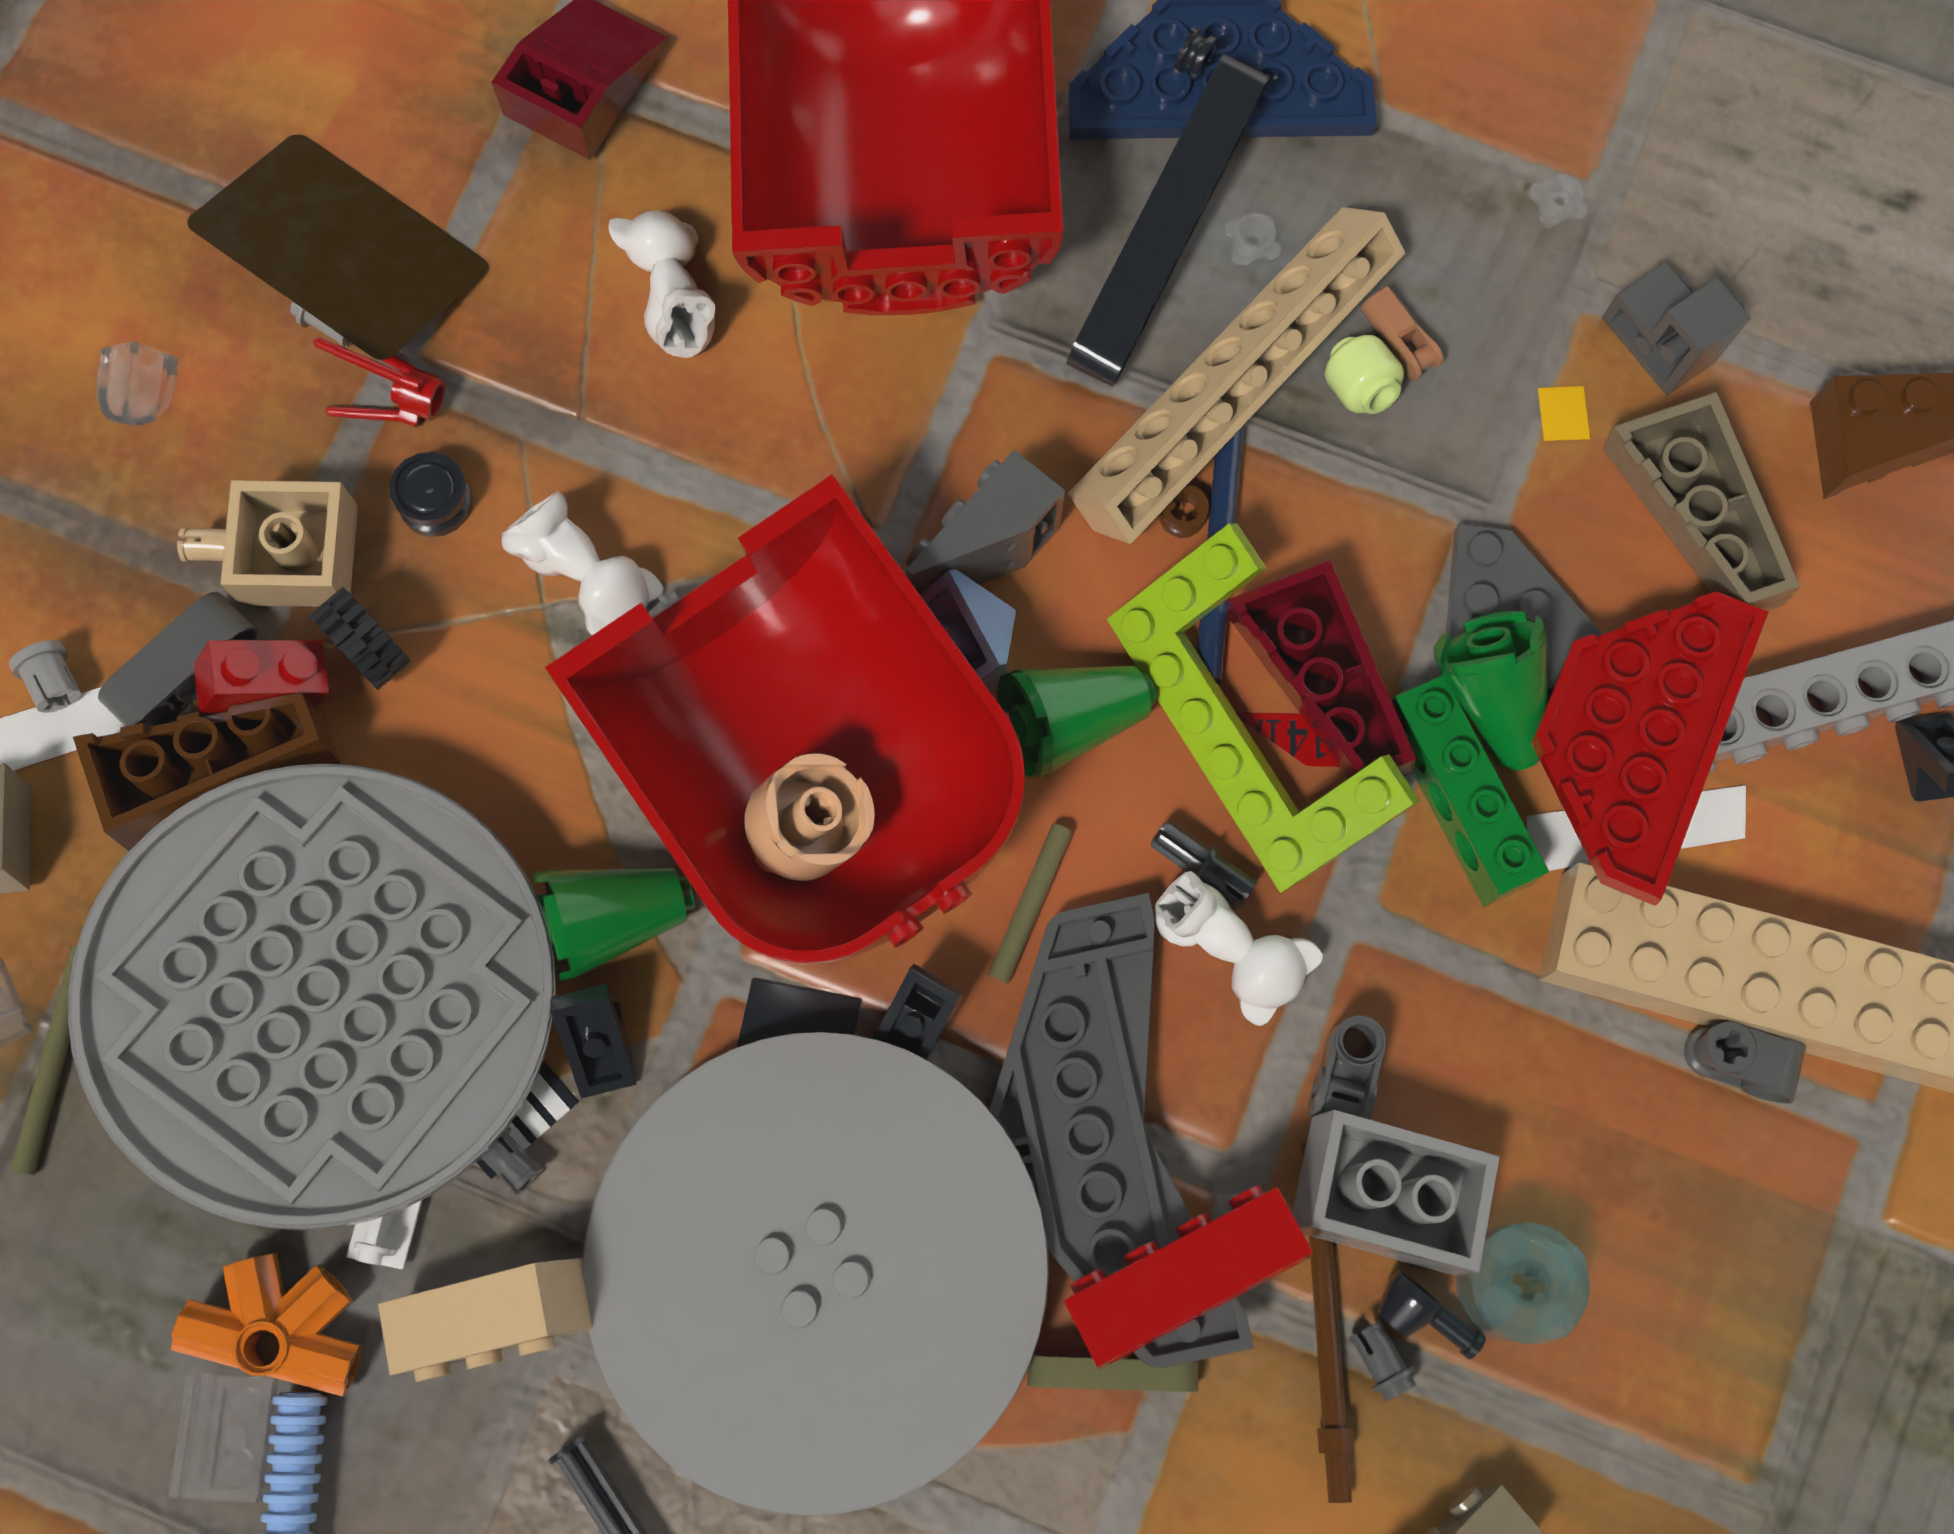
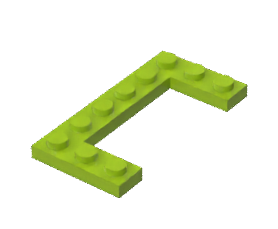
(1284, 840)

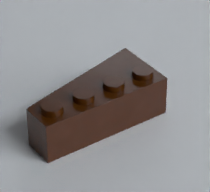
(156, 769)

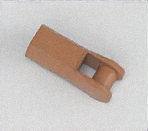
(1397, 328)

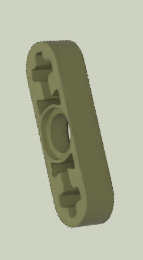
(1124, 1374)

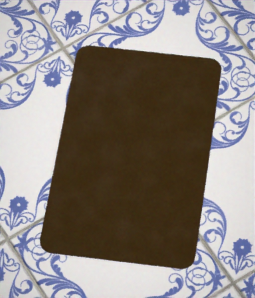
(338, 246)

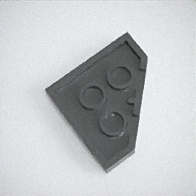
(1500, 574)

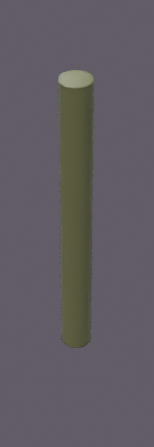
(46, 1082)

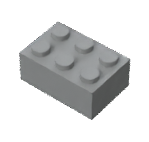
(1395, 1193)

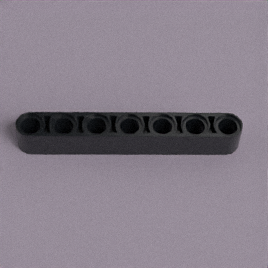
(1167, 220)

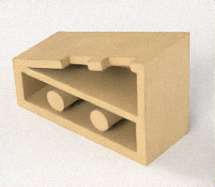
(483, 1317)

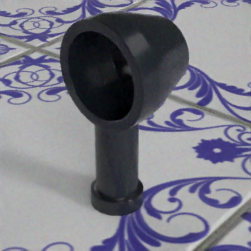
(1411, 1308)

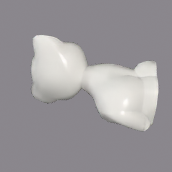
(676, 312)
(559, 547)
(1265, 970)

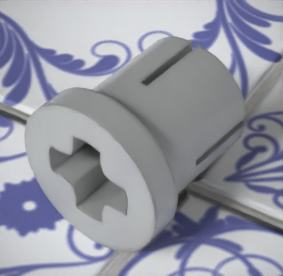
(46, 675)

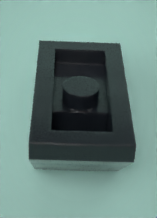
(1928, 755)
(919, 1013)
(594, 1040)

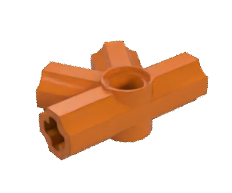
(294, 1317)

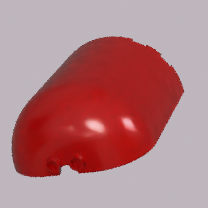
(893, 149)
(791, 656)

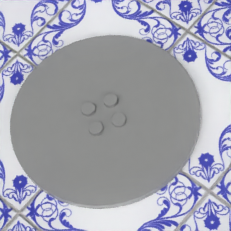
(311, 997)
(815, 1273)

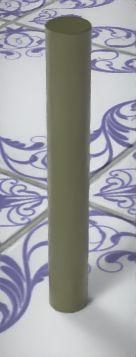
(1030, 903)

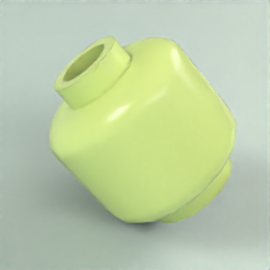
(1364, 374)

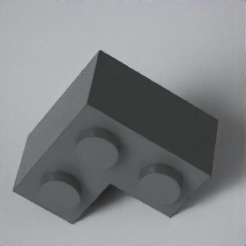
(1672, 328)

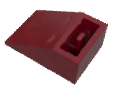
(577, 74)

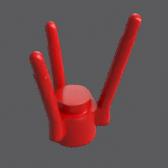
(413, 389)

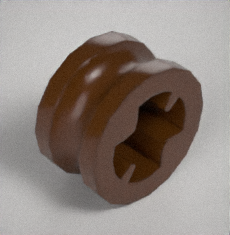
(1185, 528)

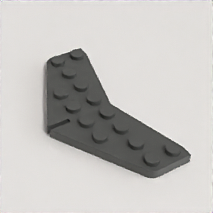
(1079, 1104)

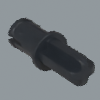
(1203, 861)

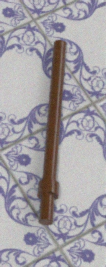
(1334, 1438)

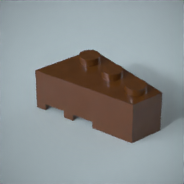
(1880, 425)

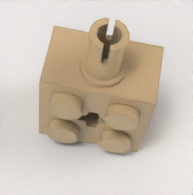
(280, 542)

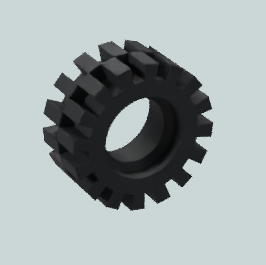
(360, 638)

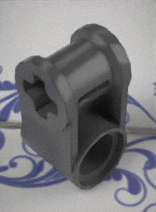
(1753, 1060)
(1347, 1075)

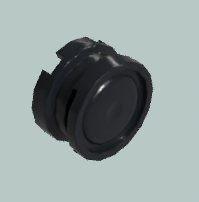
(431, 494)

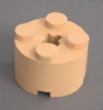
(787, 803)

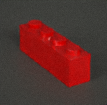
(1188, 1276)

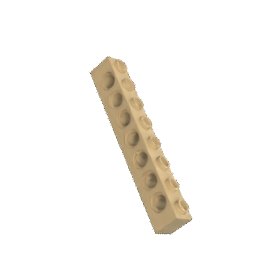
(1236, 374)

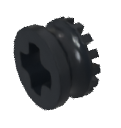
(1196, 55)

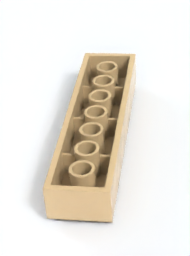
(1757, 969)

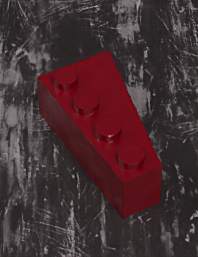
(1323, 665)

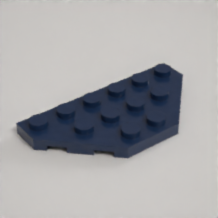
(1141, 96)

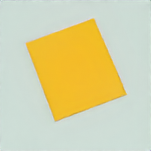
(1563, 413)

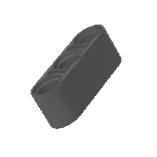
(162, 675)

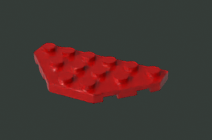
(1639, 732)

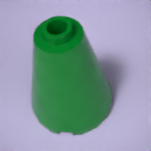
(1499, 681)
(1071, 710)
(608, 912)

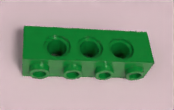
(1467, 794)

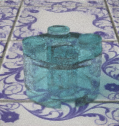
(1556, 1280)

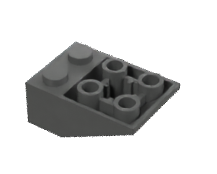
(993, 530)

